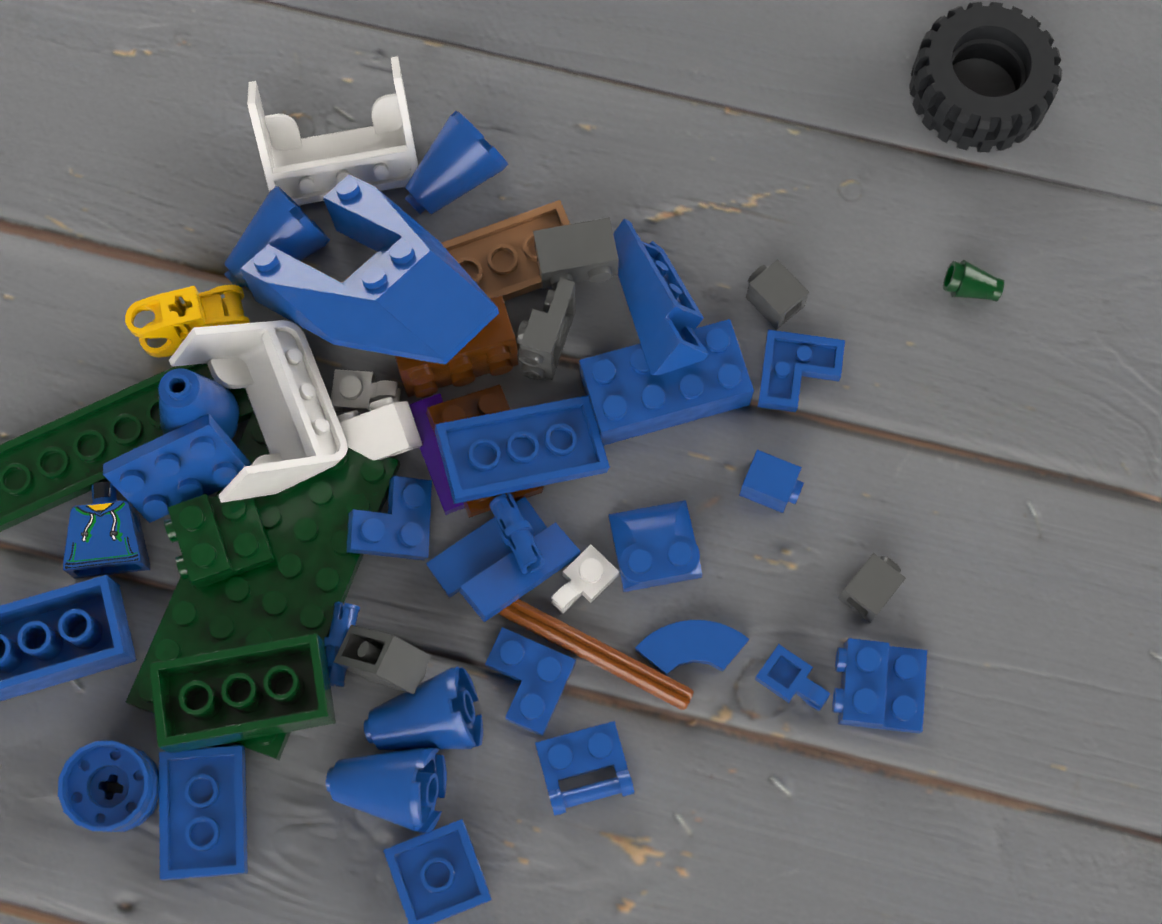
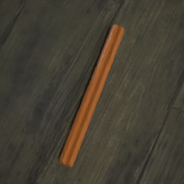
(598, 653)

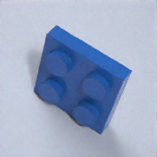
(437, 874)

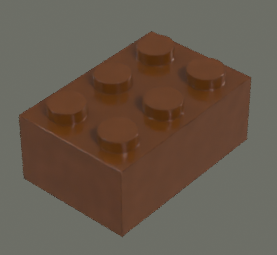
(489, 352)

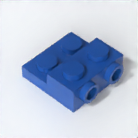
(880, 686)

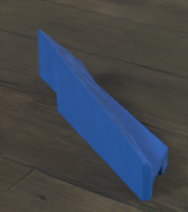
(657, 303)

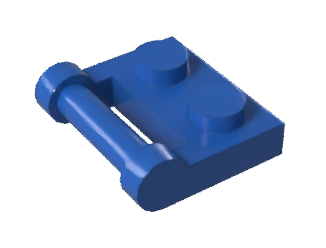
(581, 754)

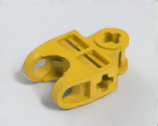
(176, 320)

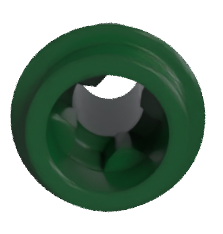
(971, 282)

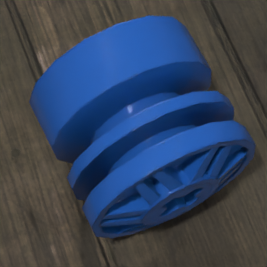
(86, 780)

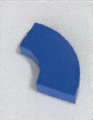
(691, 643)

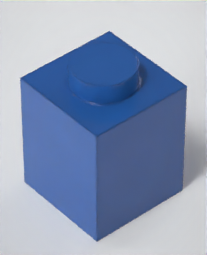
(772, 482)

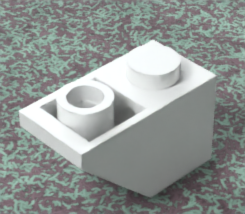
(382, 431)

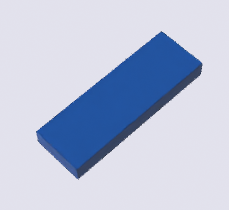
(477, 551)
(504, 581)

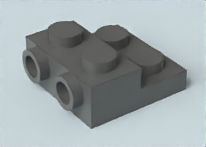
(546, 332)

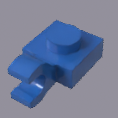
(787, 676)

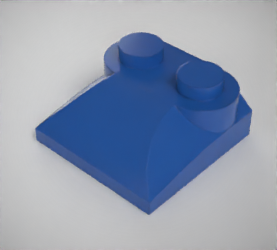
(655, 546)

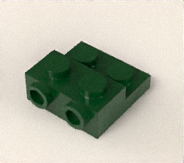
(217, 538)

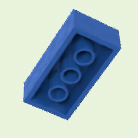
(635, 402)
(63, 636)

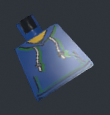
(104, 536)

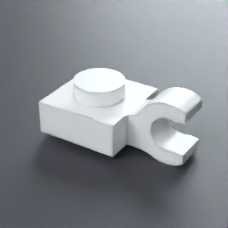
(358, 389)
(587, 577)

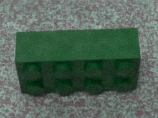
(241, 693)

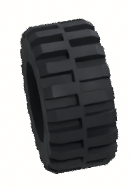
(991, 35)

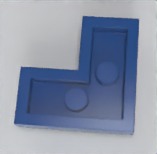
(788, 359)
(402, 530)
(541, 675)

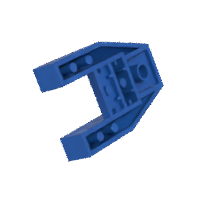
(398, 303)

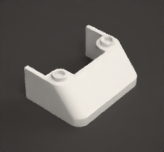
(316, 164)
(286, 396)

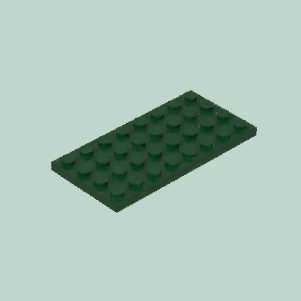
(286, 596)

